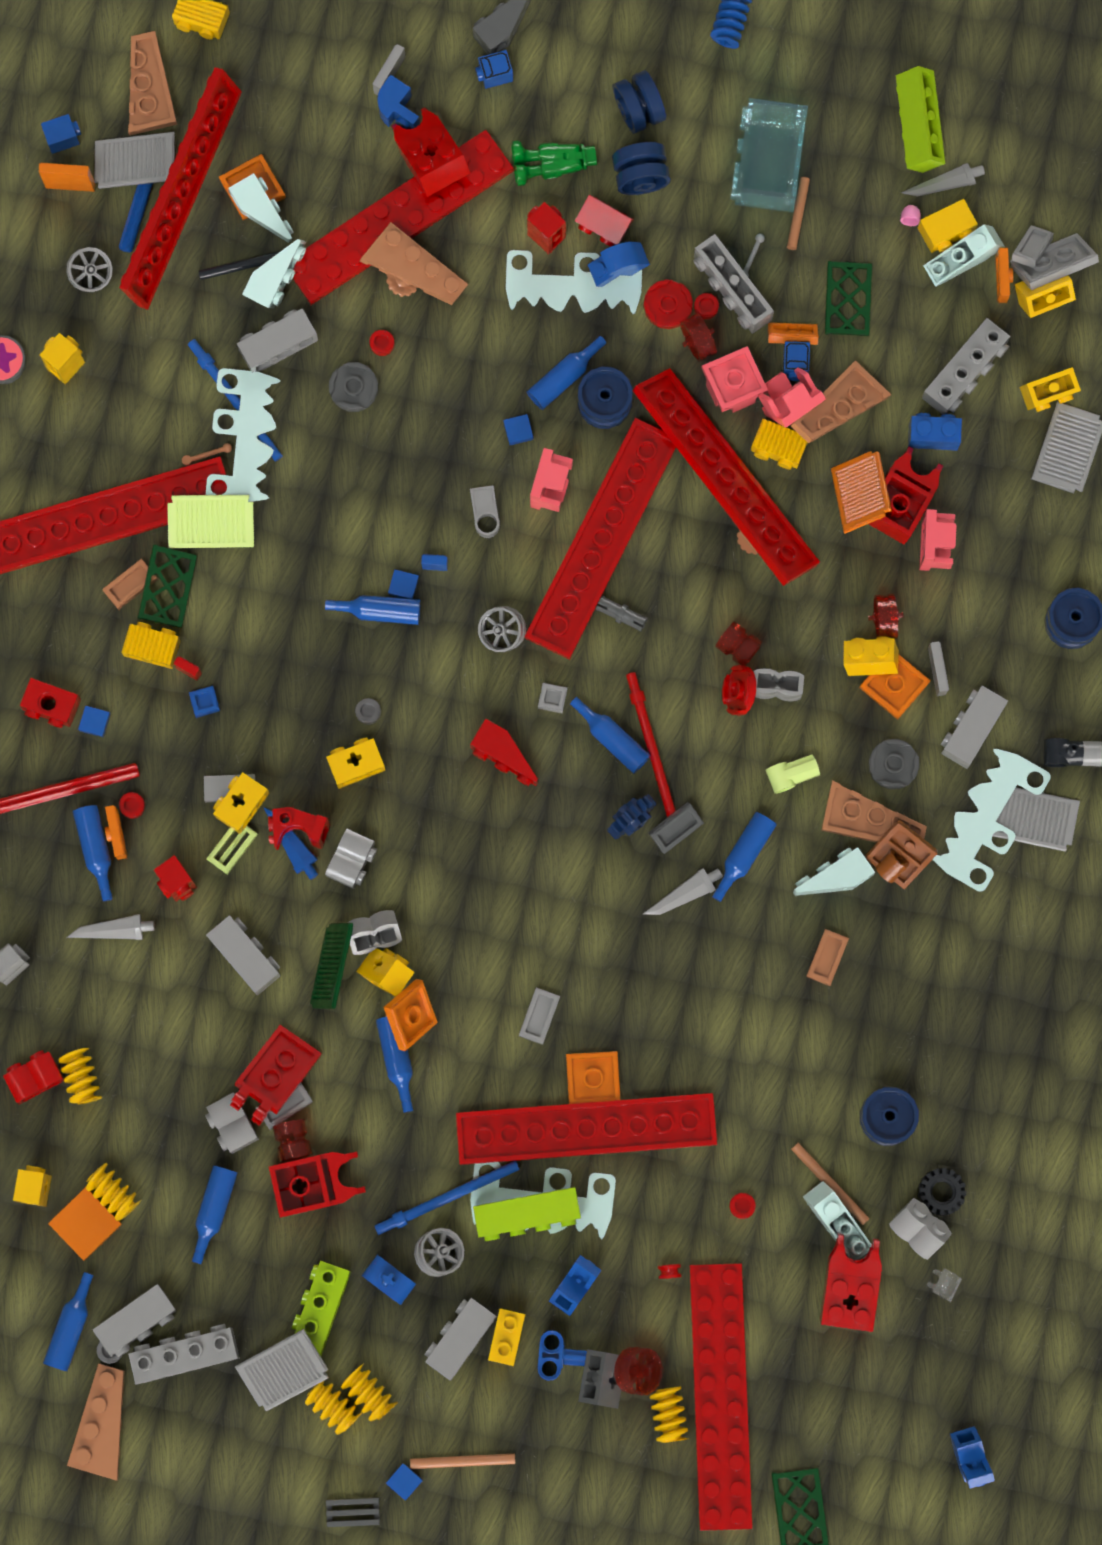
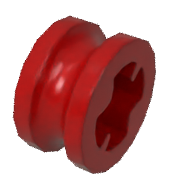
(669, 1271)

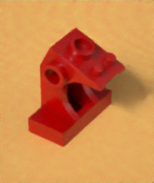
(315, 826)

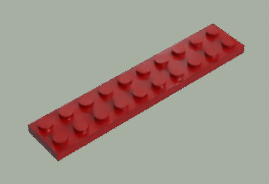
(180, 189)
(338, 254)
(726, 476)
(101, 516)
(601, 539)
(586, 1129)
(720, 1397)

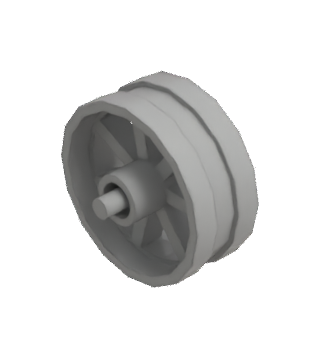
(89, 269)
(502, 629)
(439, 1252)

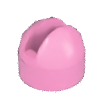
(910, 215)

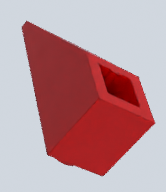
(499, 747)

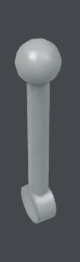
(759, 239)

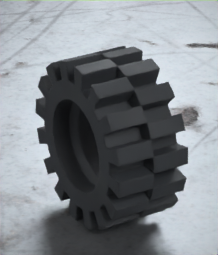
(953, 1180)

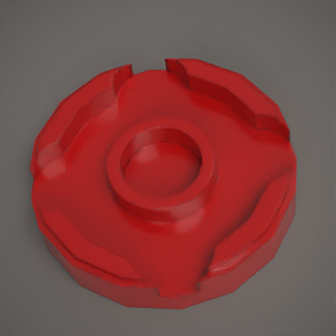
(667, 304)
(739, 690)

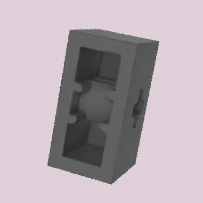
(598, 1380)

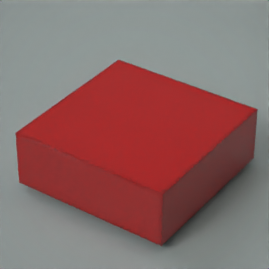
(187, 668)

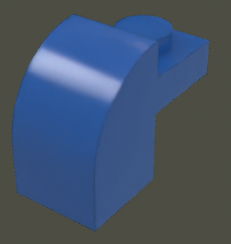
(392, 102)
(617, 261)
(575, 1285)
(971, 1457)

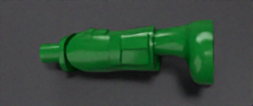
(554, 158)

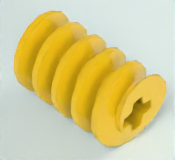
(79, 1077)
(111, 1192)
(368, 1394)
(332, 1407)
(668, 1415)

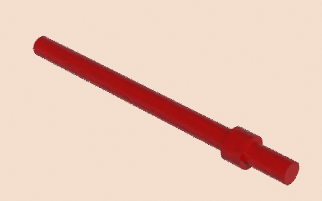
(638, 698)

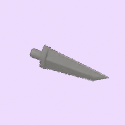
(953, 179)
(693, 888)
(121, 928)

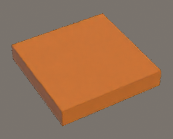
(261, 169)
(66, 177)
(898, 690)
(410, 1014)
(593, 1077)
(84, 1224)

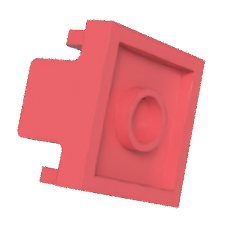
(734, 380)
(789, 402)
(550, 481)
(937, 540)

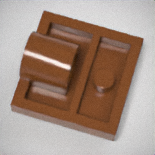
(901, 854)

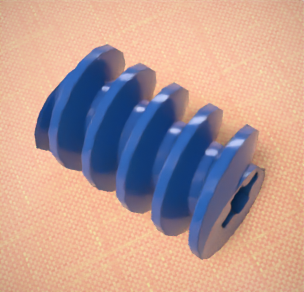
(728, 22)

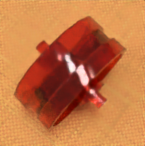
(698, 337)
(885, 615)
(629, 1366)

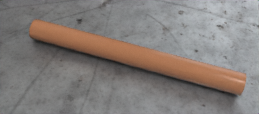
(822, 1175)
(462, 1461)

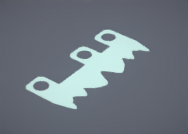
(558, 289)
(248, 424)
(980, 826)
(593, 1209)

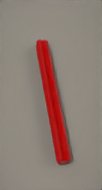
(69, 787)

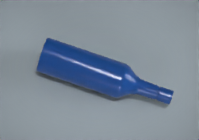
(563, 375)
(379, 609)
(613, 737)
(94, 846)
(745, 852)
(397, 1063)
(213, 1208)
(69, 1328)

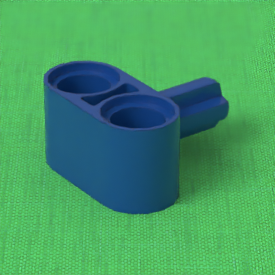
(388, 1279)
(559, 1356)

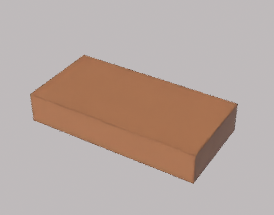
(128, 584)
(827, 957)

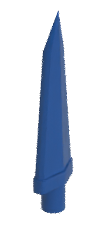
(298, 852)

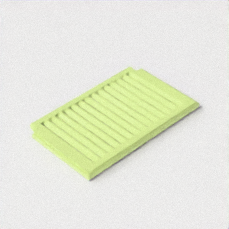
(210, 521)

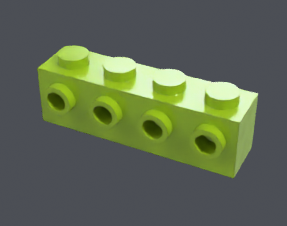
(920, 119)
(527, 1212)
(321, 1303)

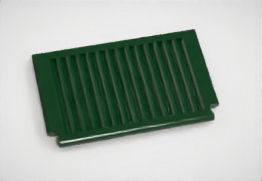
(331, 965)

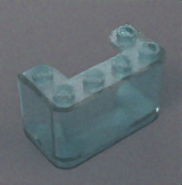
(769, 155)

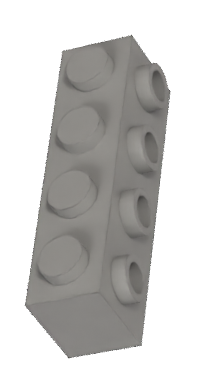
(733, 284)
(965, 368)
(184, 1355)

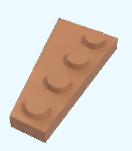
(149, 92)
(405, 259)
(845, 399)
(860, 817)
(98, 1435)

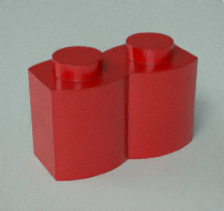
(33, 1077)

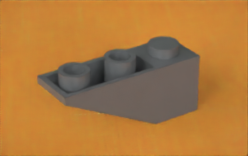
(500, 27)

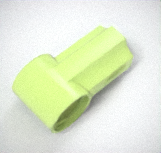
(786, 775)

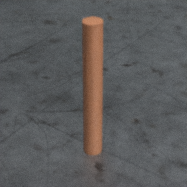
(798, 213)

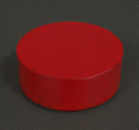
(706, 305)
(381, 342)
(132, 805)
(742, 1205)

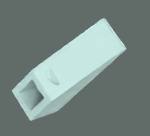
(254, 203)
(964, 255)
(270, 279)
(842, 875)
(837, 1220)

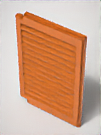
(861, 491)

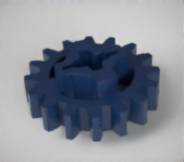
(631, 816)

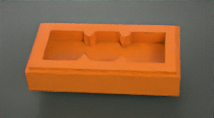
(1004, 275)
(792, 333)
(114, 832)

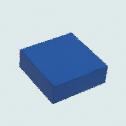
(518, 429)
(434, 562)
(403, 584)
(204, 701)
(94, 721)
(404, 1481)

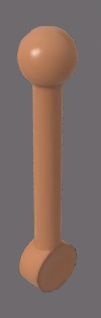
(187, 460)

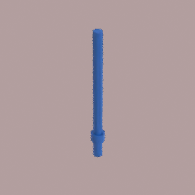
(207, 363)
(401, 1218)

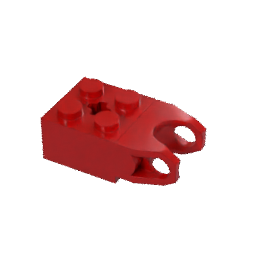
(430, 153)
(910, 493)
(321, 1180)
(853, 1278)

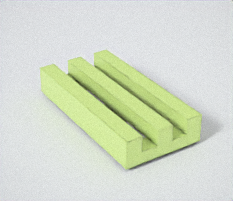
(219, 864)

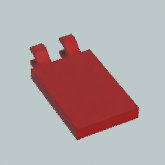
(275, 1073)

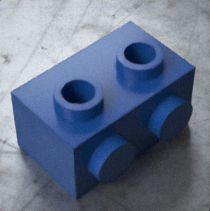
(934, 432)

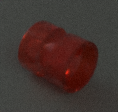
(737, 643)
(294, 1149)

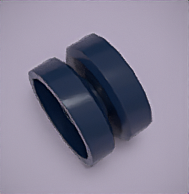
(639, 101)
(641, 168)
(604, 412)
(1063, 628)
(904, 1116)

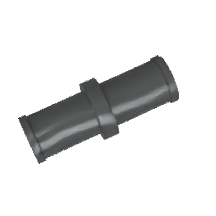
(621, 613)

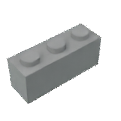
(277, 341)
(973, 726)
(244, 954)
(135, 1321)
(459, 1338)

